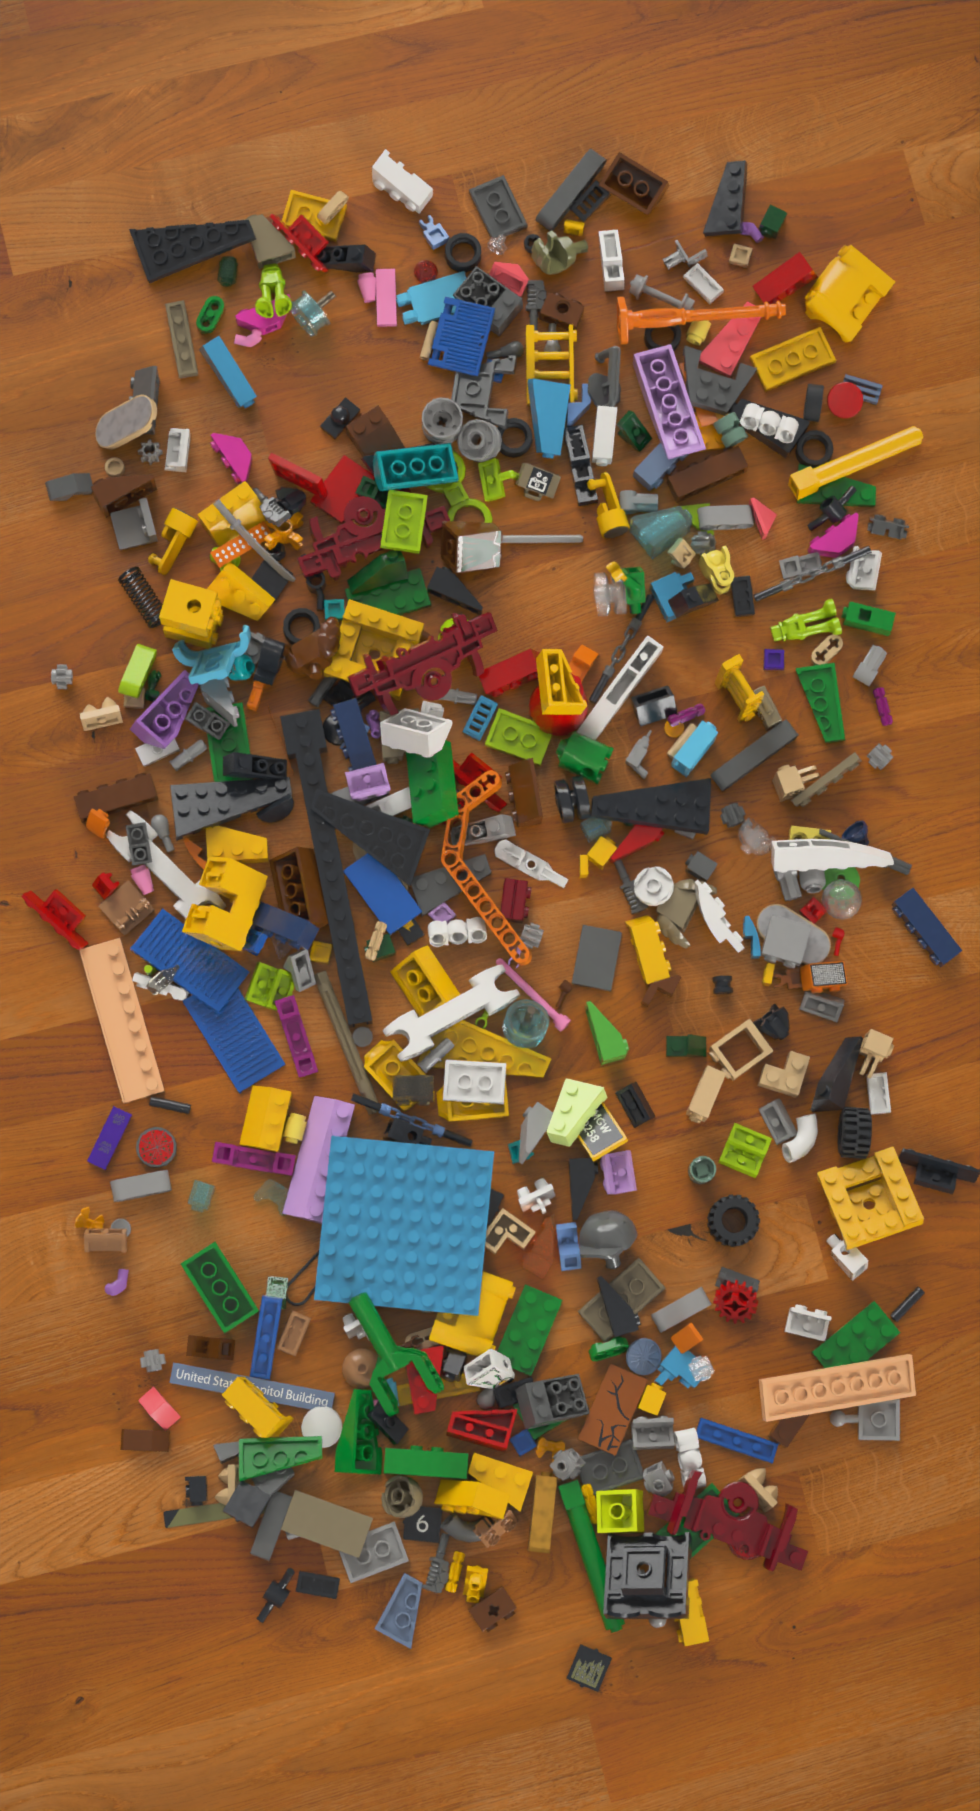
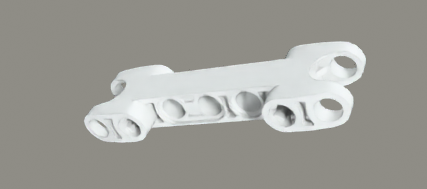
(168, 872)
(421, 1029)

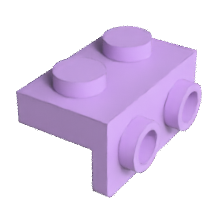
(367, 782)
(618, 1172)

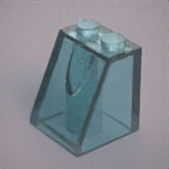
(660, 529)

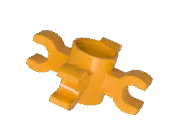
(284, 533)

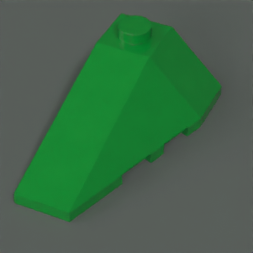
(358, 1443)

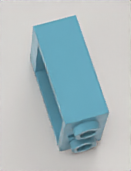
(694, 748)

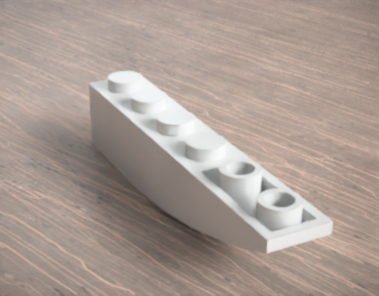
(621, 688)
(825, 854)

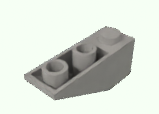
(220, 699)
(486, 830)

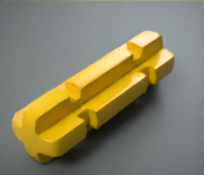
(590, 1501)
(455, 1571)

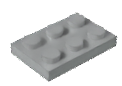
(380, 1552)

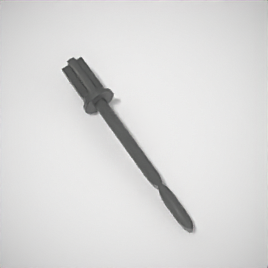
(899, 865)

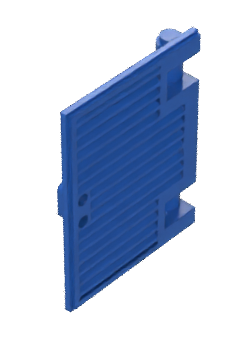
(461, 335)

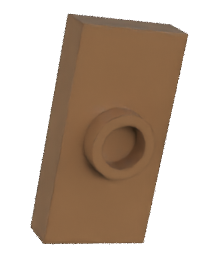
(293, 1333)

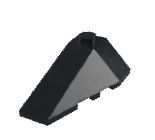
(837, 1078)

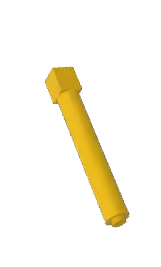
(809, 480)

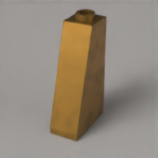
(542, 1513)

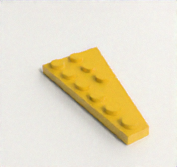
(480, 1045)

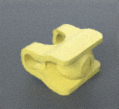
(716, 567)

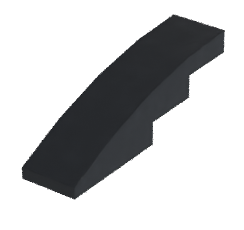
(580, 464)

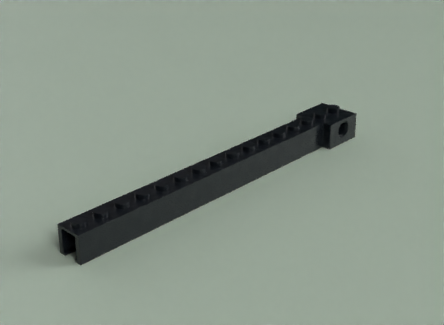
(306, 742)

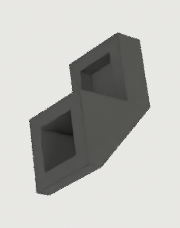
(67, 486)

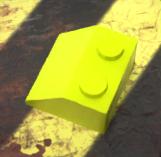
(620, 1511)

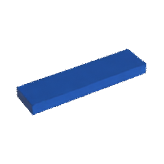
(266, 1337)
(736, 1440)

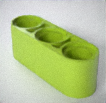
(137, 671)

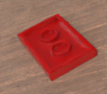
(298, 476)
(341, 488)

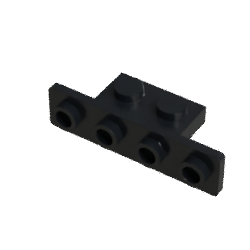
(937, 1172)

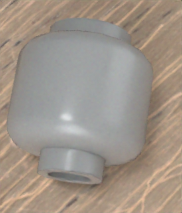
(812, 880)

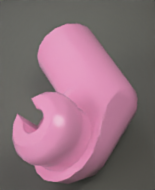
(250, 340)

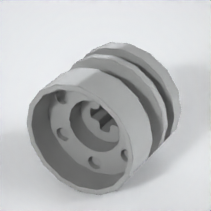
(446, 411)

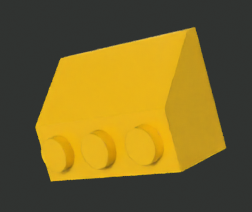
(242, 504)
(424, 981)
(266, 1118)

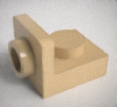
(681, 553)

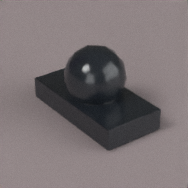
(340, 418)

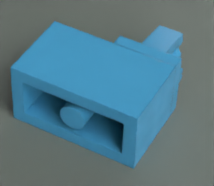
(667, 588)
(676, 1365)

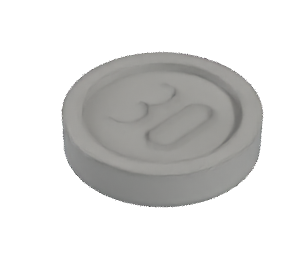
(362, 1036)
(121, 1224)

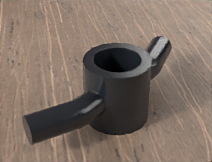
(832, 509)
(318, 589)
(276, 1594)

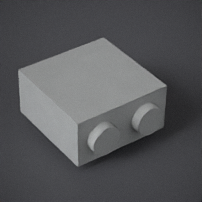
(785, 941)

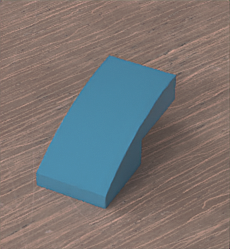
(750, 932)

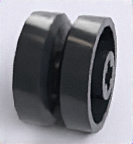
(572, 799)

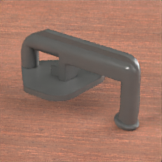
(606, 389)

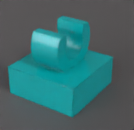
(334, 608)
(514, 1149)

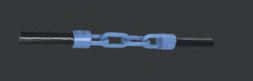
(385, 1110)

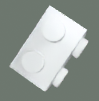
(864, 571)
(807, 1323)

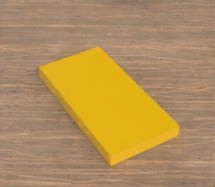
(793, 359)

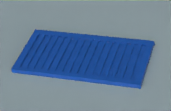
(203, 968)
(236, 1040)

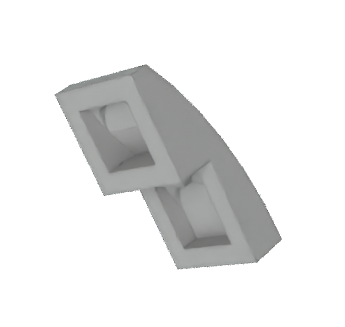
(796, 565)

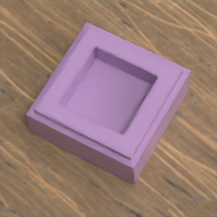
(442, 913)

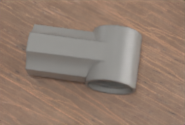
(634, 502)
(868, 668)
(789, 884)

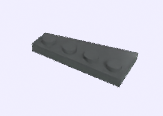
(439, 886)

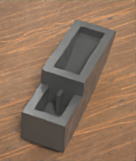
(271, 1525)

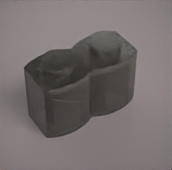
(413, 1089)

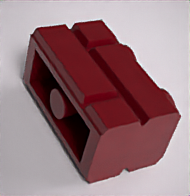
(514, 899)

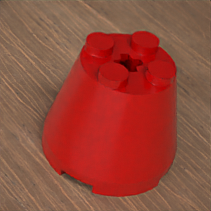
(556, 724)

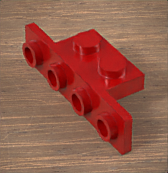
(306, 237)
(472, 769)
(60, 914)

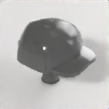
(606, 1237)

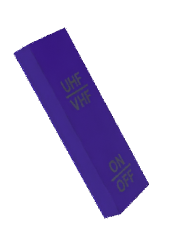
(109, 1138)

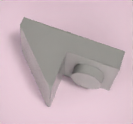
(301, 970)

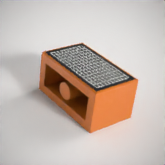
(823, 976)

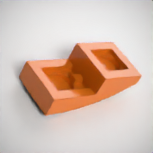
(195, 853)

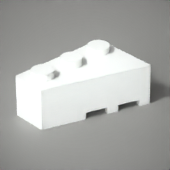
(400, 184)

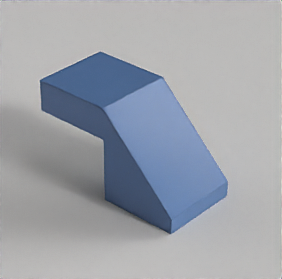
(578, 409)
(568, 1246)

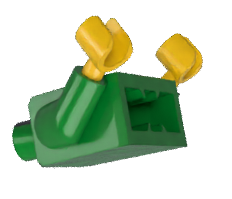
(634, 583)

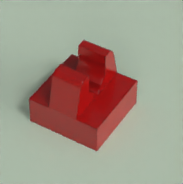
(104, 885)
(813, 910)

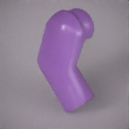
(751, 230)
(374, 724)
(118, 1285)

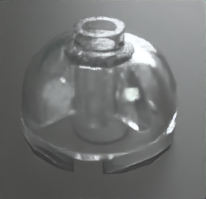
(754, 838)
(841, 899)

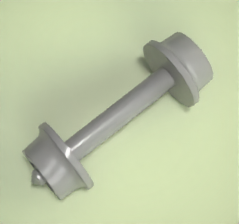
(639, 285)

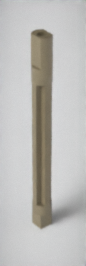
(345, 1038)

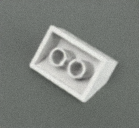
(415, 732)

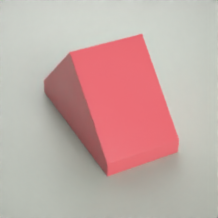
(159, 1408)

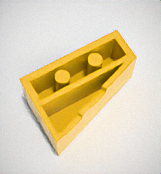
(557, 687)
(236, 845)
(649, 949)
(255, 1408)
(502, 1477)
(471, 1498)
(694, 1629)

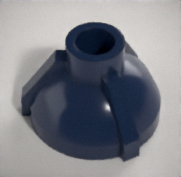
(857, 833)

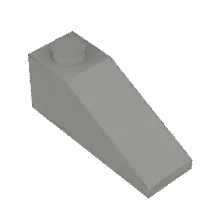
(533, 1128)

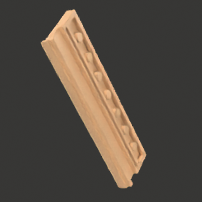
(121, 1020)

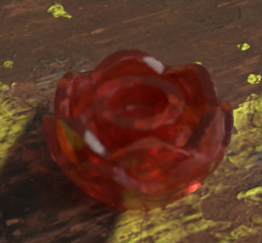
(422, 276)

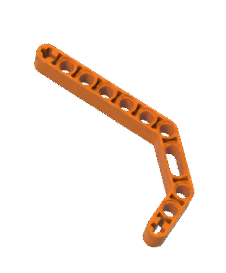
(471, 881)

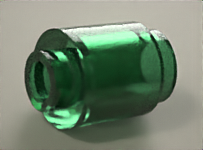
(227, 271)

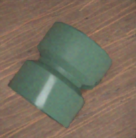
(730, 430)
(701, 1170)

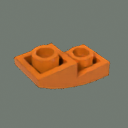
(97, 822)

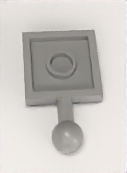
(874, 1420)

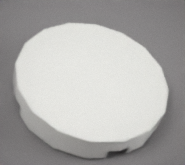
(653, 886)
(324, 1423)

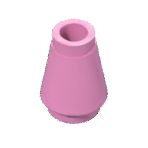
(367, 286)
(142, 878)

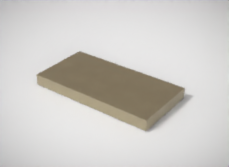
(634, 1285)
(327, 1523)

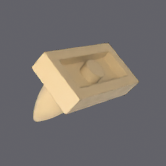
(97, 718)
(231, 1477)
(766, 1495)

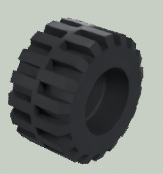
(854, 1132)
(746, 1208)

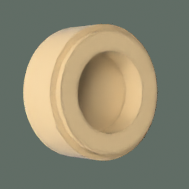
(114, 467)

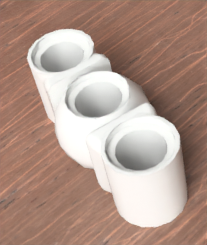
(769, 423)
(457, 931)
(689, 1454)

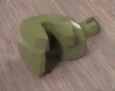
(557, 253)

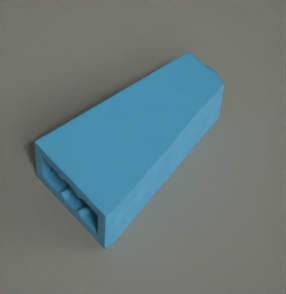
(228, 372)
(548, 413)

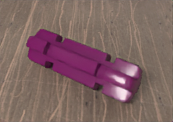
(882, 706)
(686, 715)

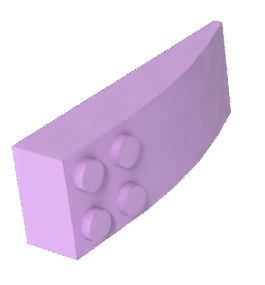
(668, 401)

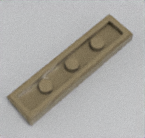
(181, 339)

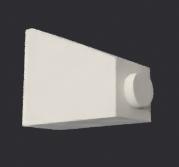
(604, 435)

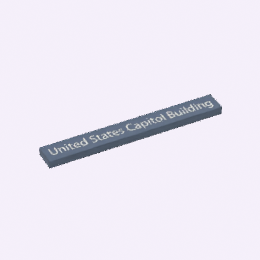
(273, 1391)

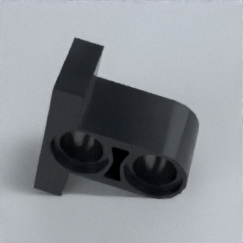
(270, 661)

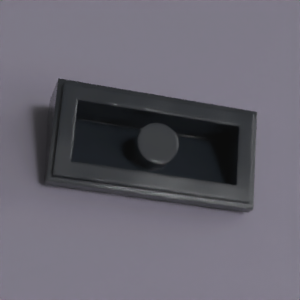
(635, 1104)

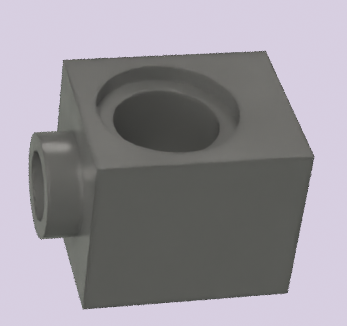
(700, 866)

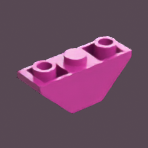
(251, 320)
(234, 455)
(837, 539)

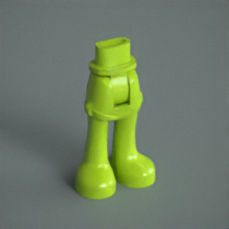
(271, 283)
(795, 628)

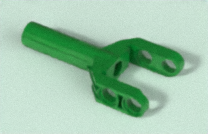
(390, 1355)

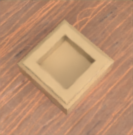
(740, 255)

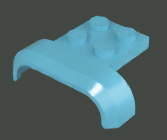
(212, 662)

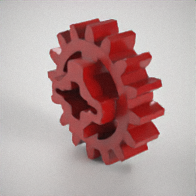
(726, 1302)

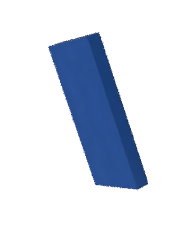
(382, 893)

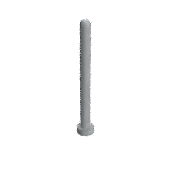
(542, 539)

